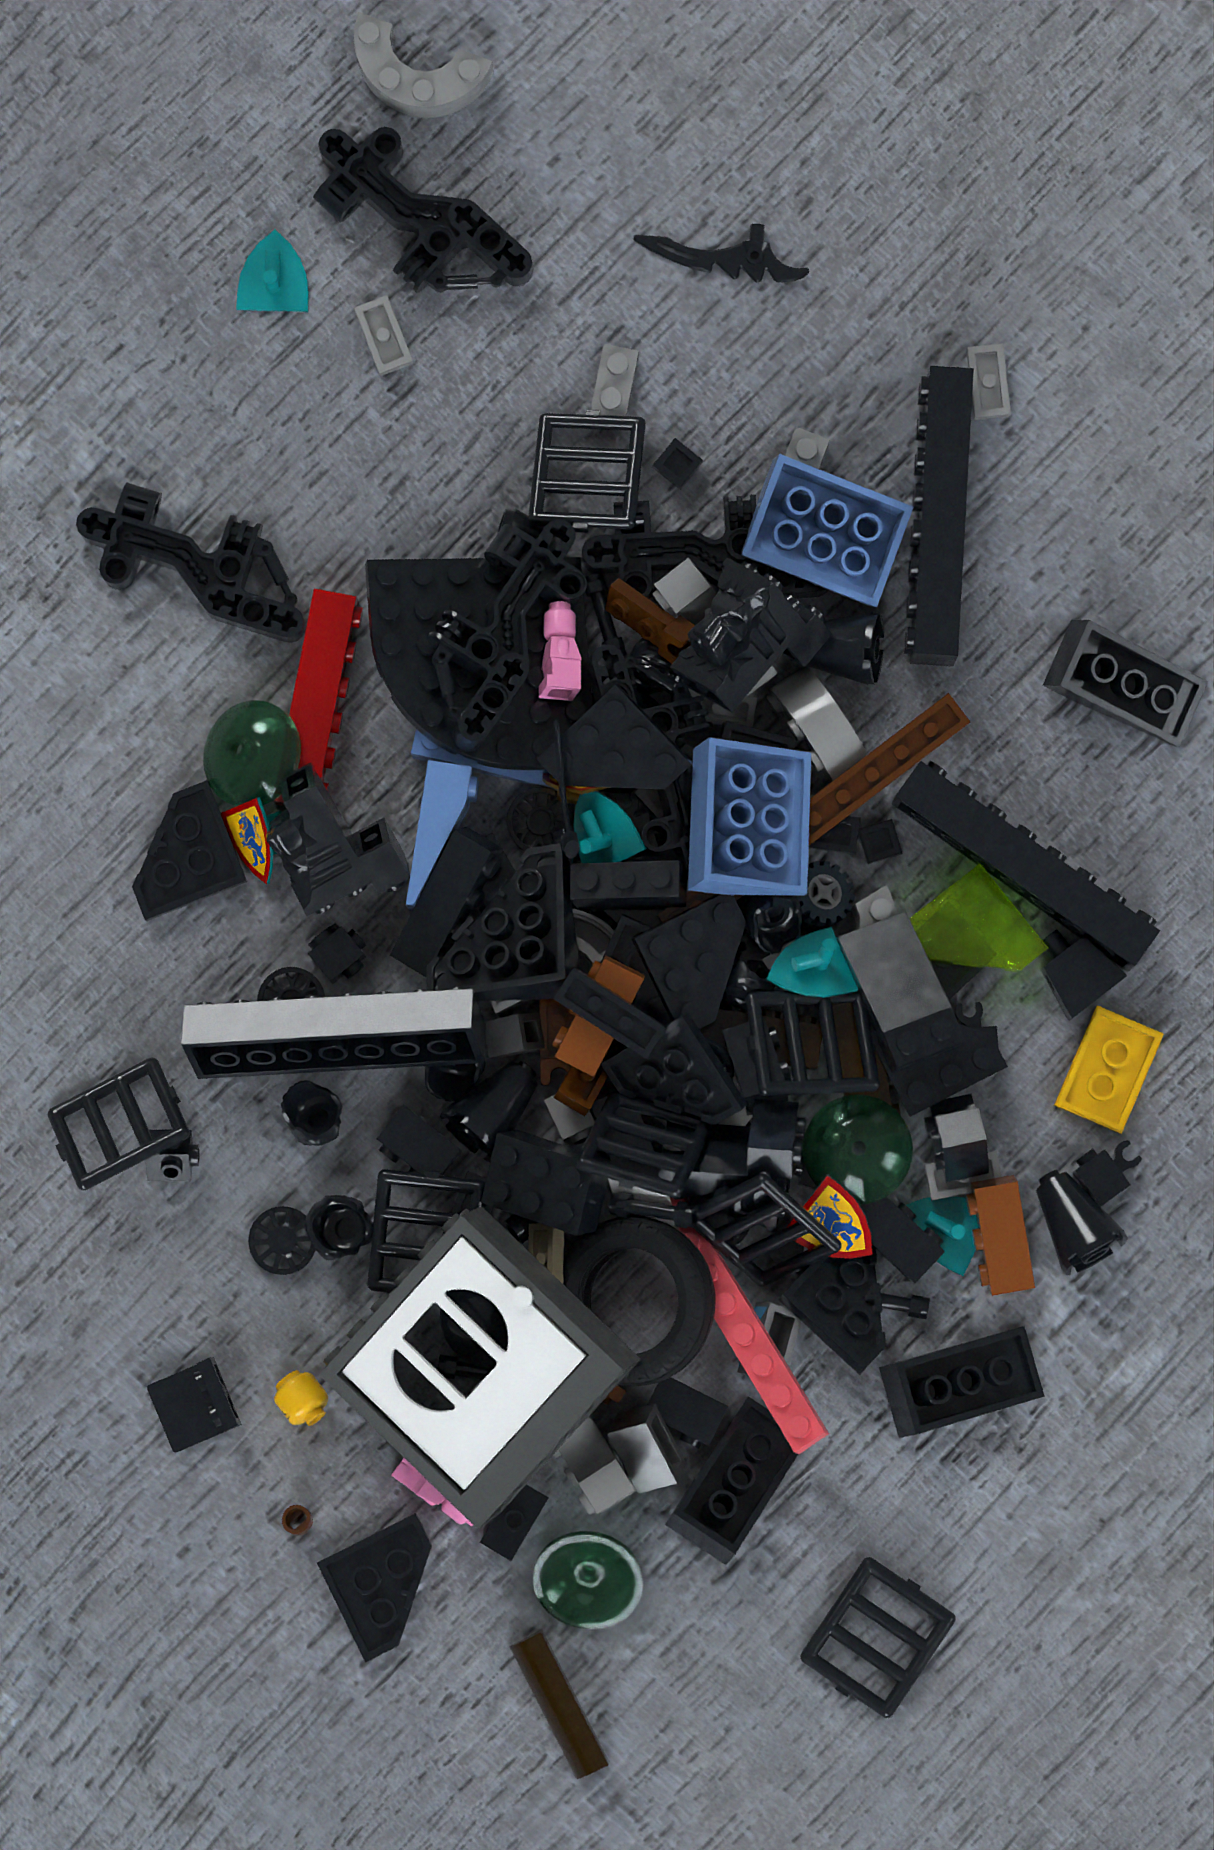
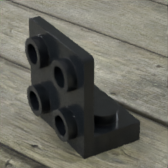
(193, 1405)

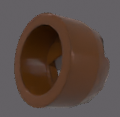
(294, 1514)

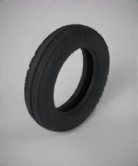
(690, 1275)

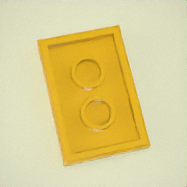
(1108, 1069)

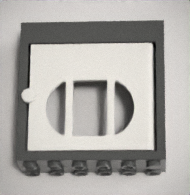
(460, 1442)

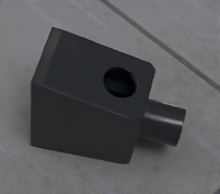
(1078, 973)

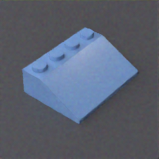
(826, 530)
(749, 819)

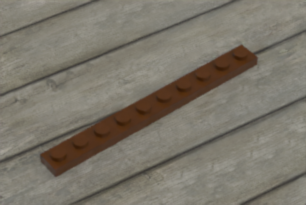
(869, 776)

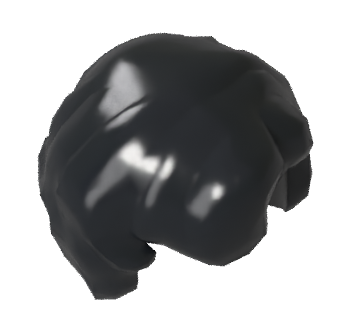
(338, 1226)

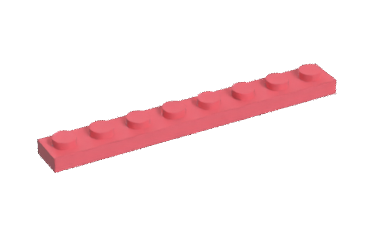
(758, 1352)

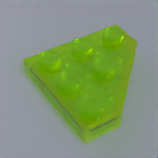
(977, 926)

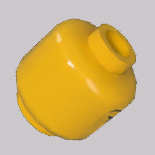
(301, 1398)

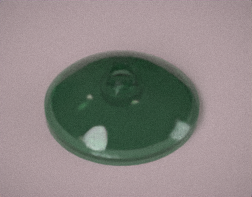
(268, 752)
(864, 1120)
(585, 1595)

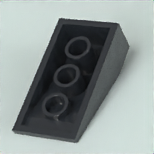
(1125, 682)
(901, 992)
(961, 1382)
(734, 1483)

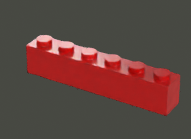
(321, 677)

